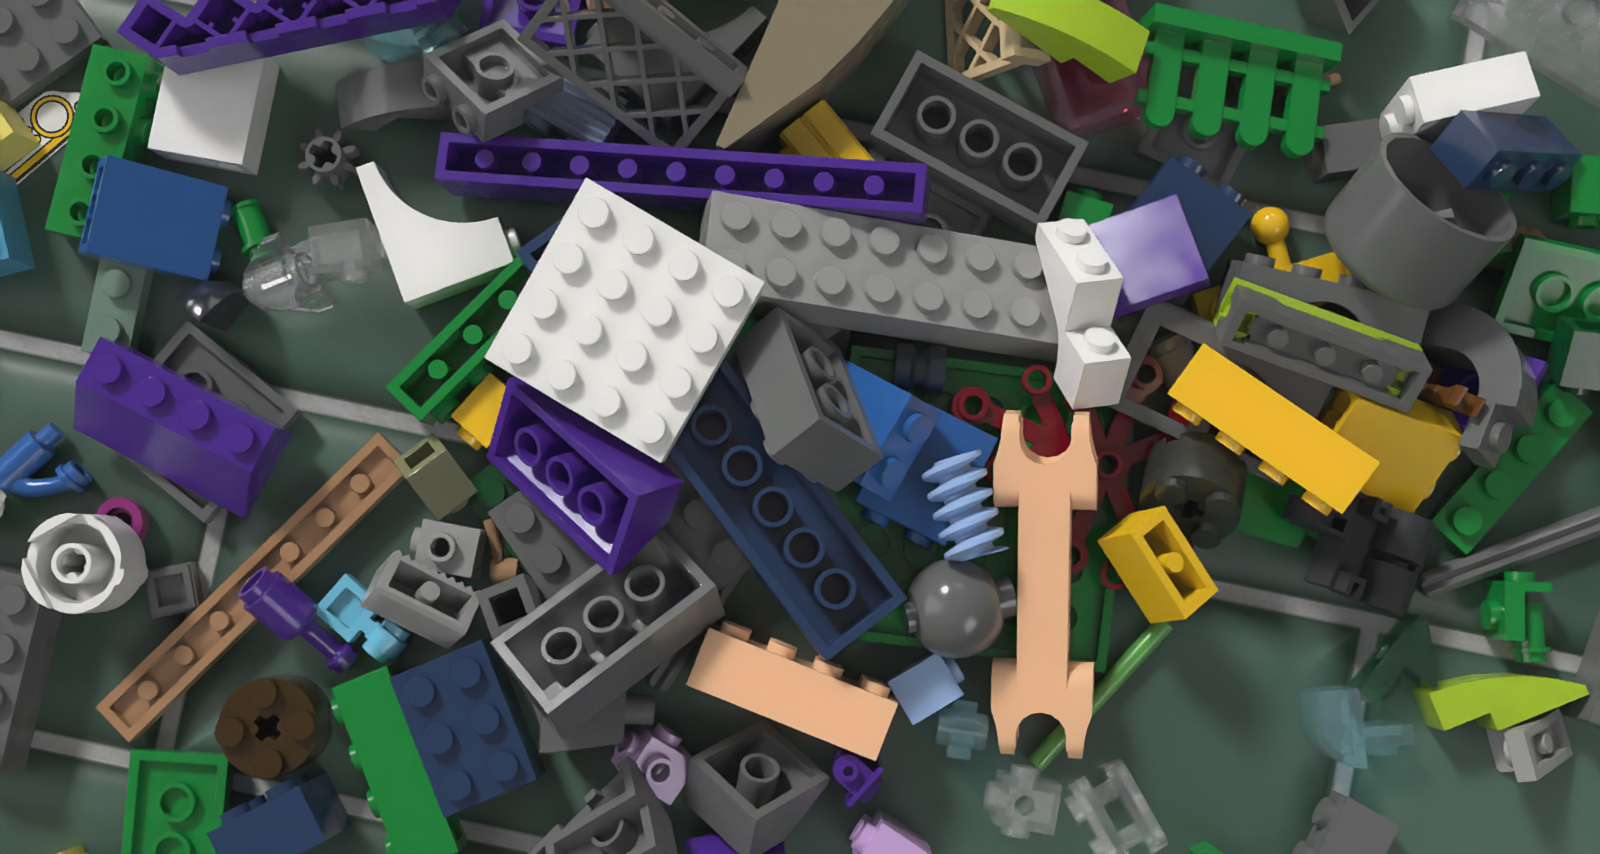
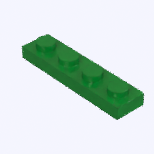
(1489, 492)

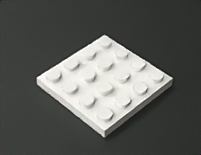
(625, 320)

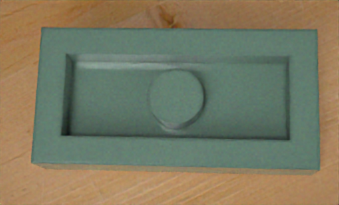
(117, 305)

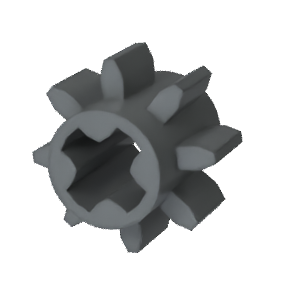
(326, 146)

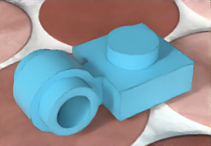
(345, 615)

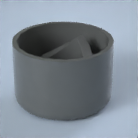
(1414, 226)

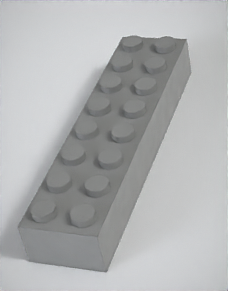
(887, 276)

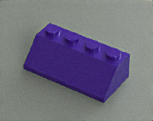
(176, 426)
(581, 475)

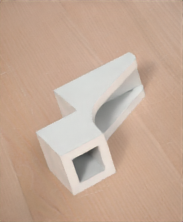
(1084, 299)

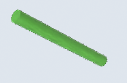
(1105, 688)

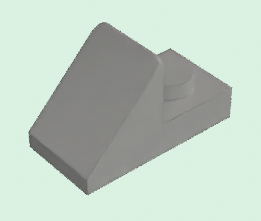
(1531, 746)

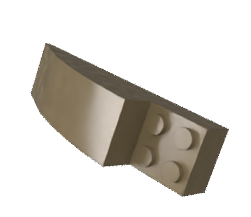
(800, 62)

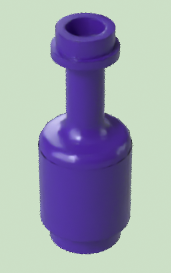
(291, 613)

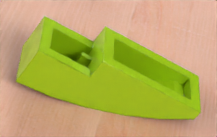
(1078, 29)
(1493, 699)

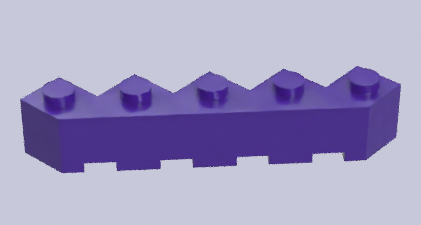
(244, 31)

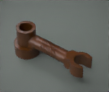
(1452, 397)

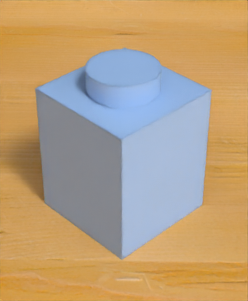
(926, 685)

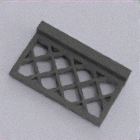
(668, 31)

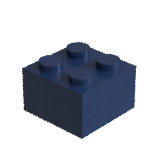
(292, 821)

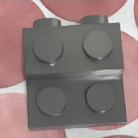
(488, 80)

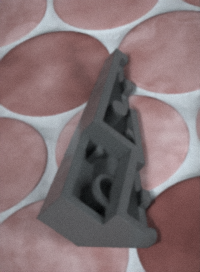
(615, 821)

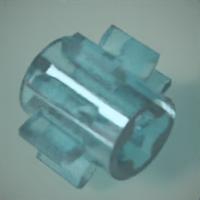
(961, 729)

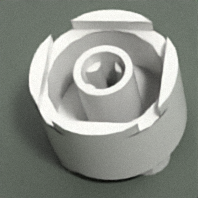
(100, 543)

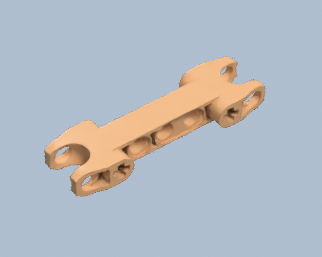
(1045, 493)

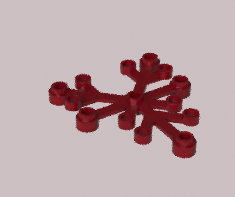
(1052, 440)

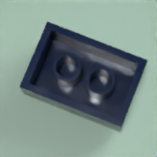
(467, 726)

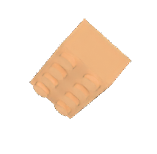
(793, 690)

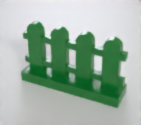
(1260, 53)

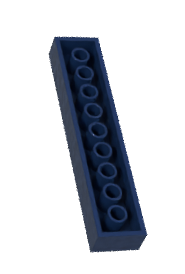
(774, 514)

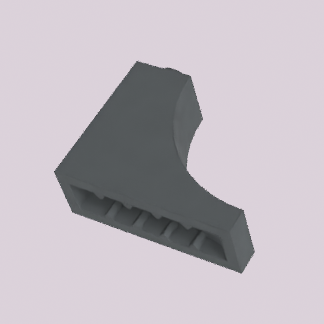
(736, 37)

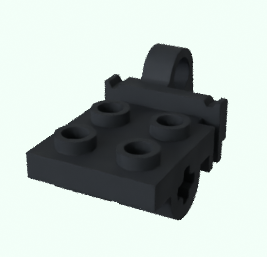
(1366, 552)

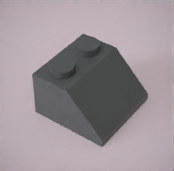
(753, 787)

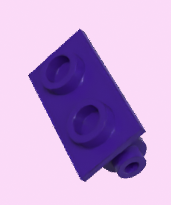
(857, 775)

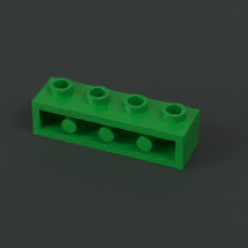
(109, 119)
(455, 357)

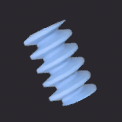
(963, 507)

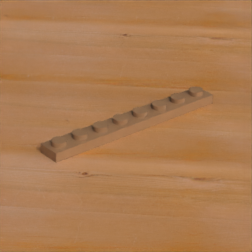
(221, 617)

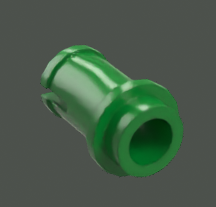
(250, 225)
(1534, 646)

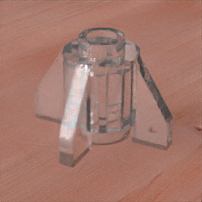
(284, 278)

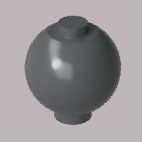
(957, 608)

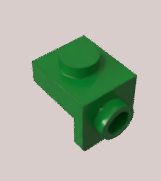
(1504, 606)

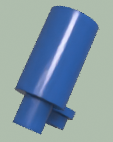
(29, 456)

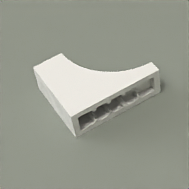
(434, 255)

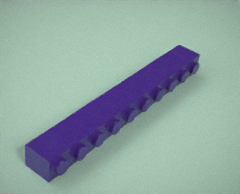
(678, 176)

